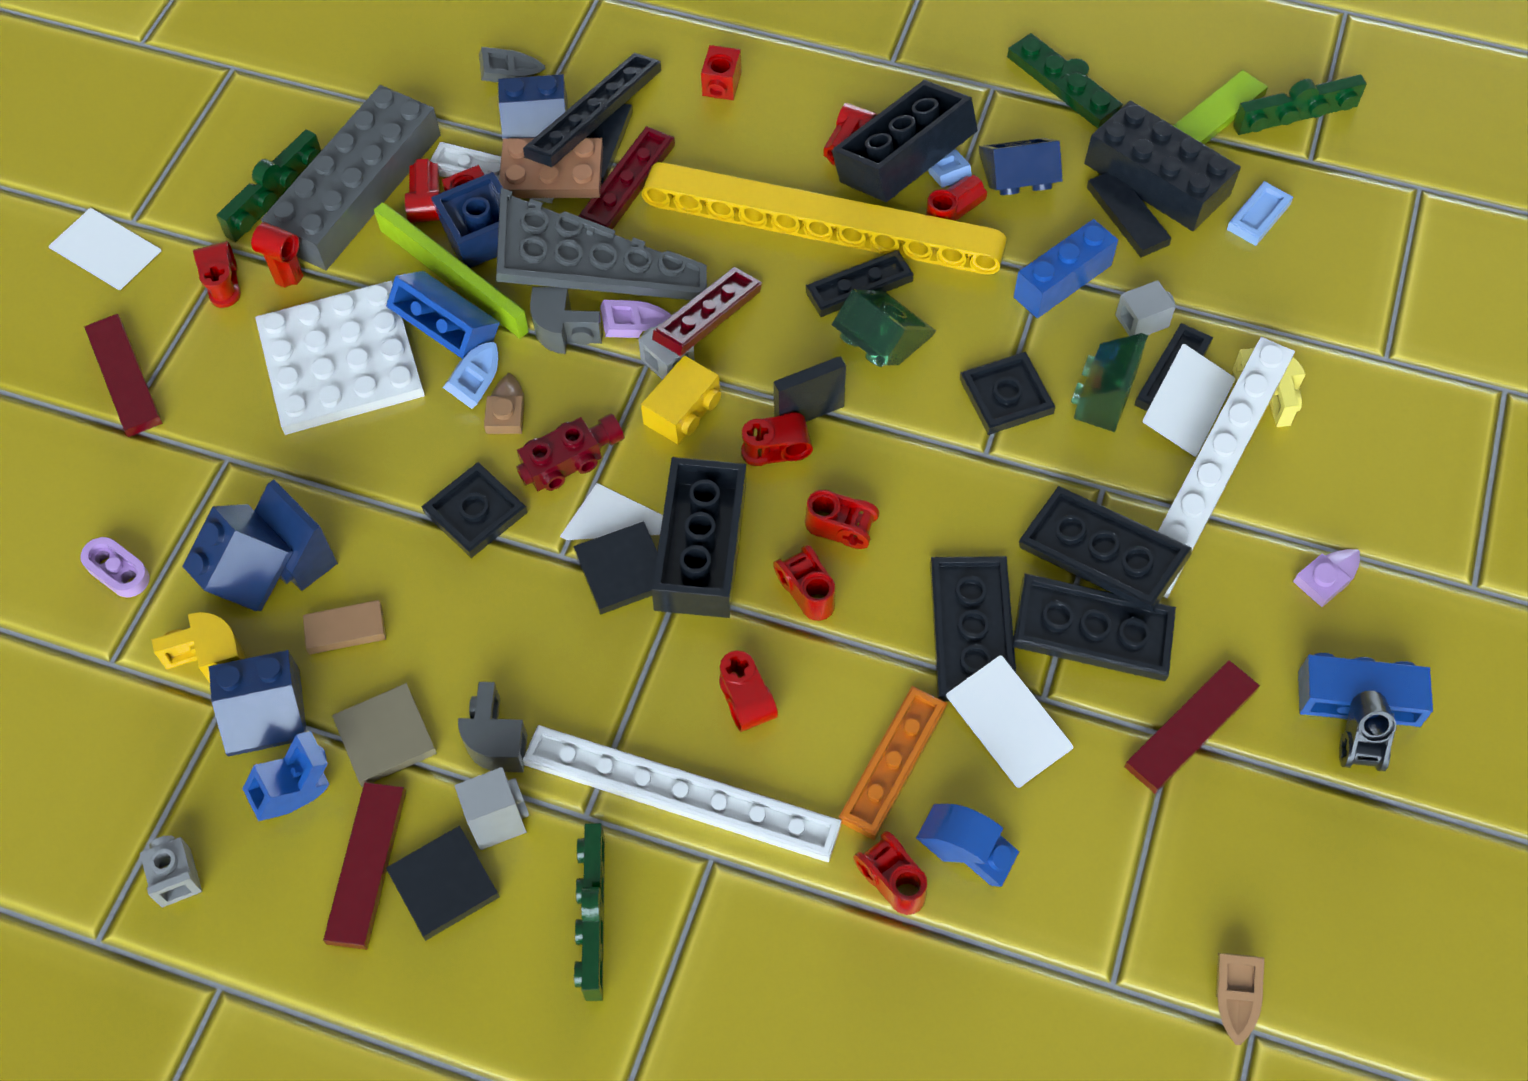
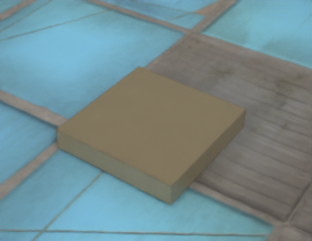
(384, 734)

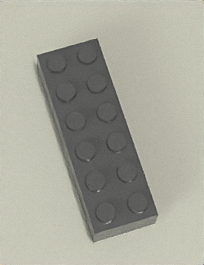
(354, 174)

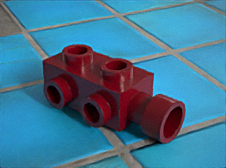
(565, 451)

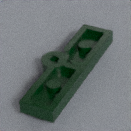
(1065, 79)
(1304, 102)
(271, 183)
(590, 929)

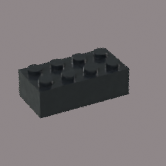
(905, 140)
(1162, 165)
(699, 538)

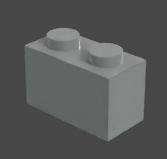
(492, 807)

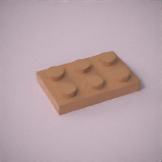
(572, 177)

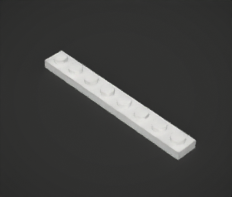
(1226, 444)

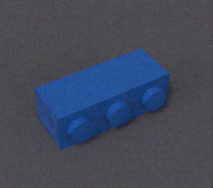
(1065, 268)
(441, 313)
(1331, 683)

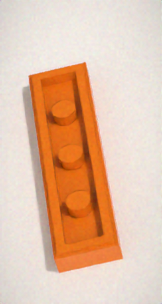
(892, 763)

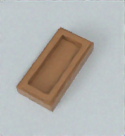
(344, 627)

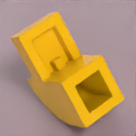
(207, 641)

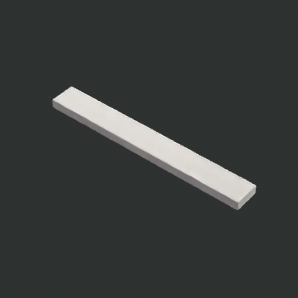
(683, 793)

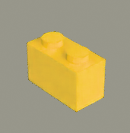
(681, 400)

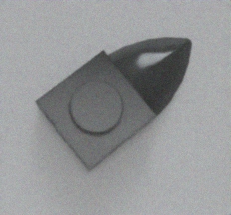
(506, 64)

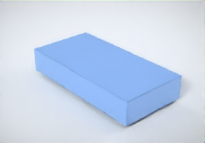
(1259, 213)

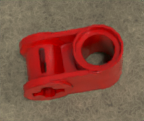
(218, 273)
(779, 438)
(842, 518)
(805, 576)
(746, 696)
(887, 868)

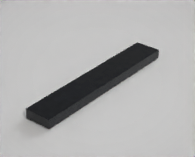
(592, 110)

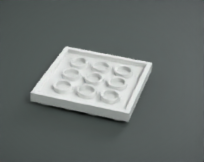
(337, 358)

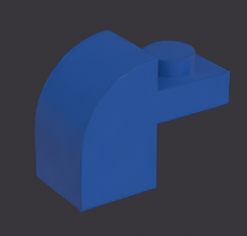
(289, 782)
(969, 838)

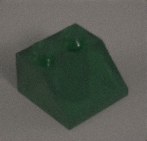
(881, 327)
(1108, 381)

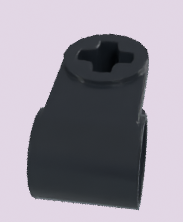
(1365, 739)

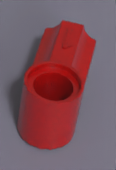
(848, 121)
(423, 184)
(957, 199)
(280, 253)

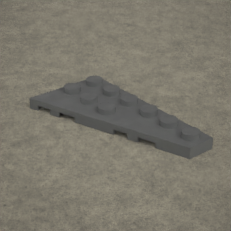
(582, 255)

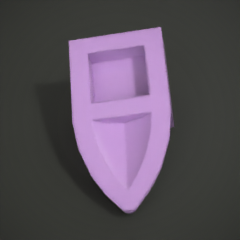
(630, 318)
(1328, 575)

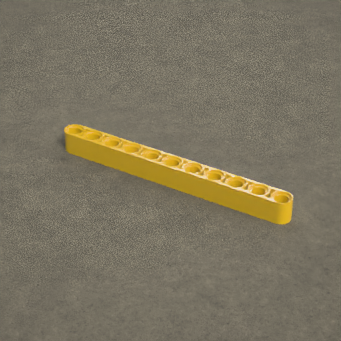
(825, 218)

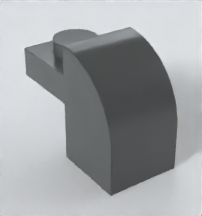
(558, 325)
(492, 740)

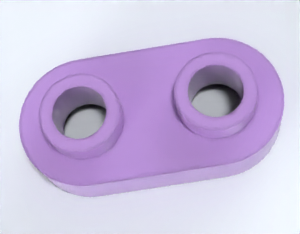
(117, 569)

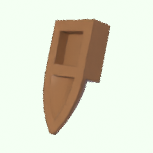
(505, 408)
(1239, 993)

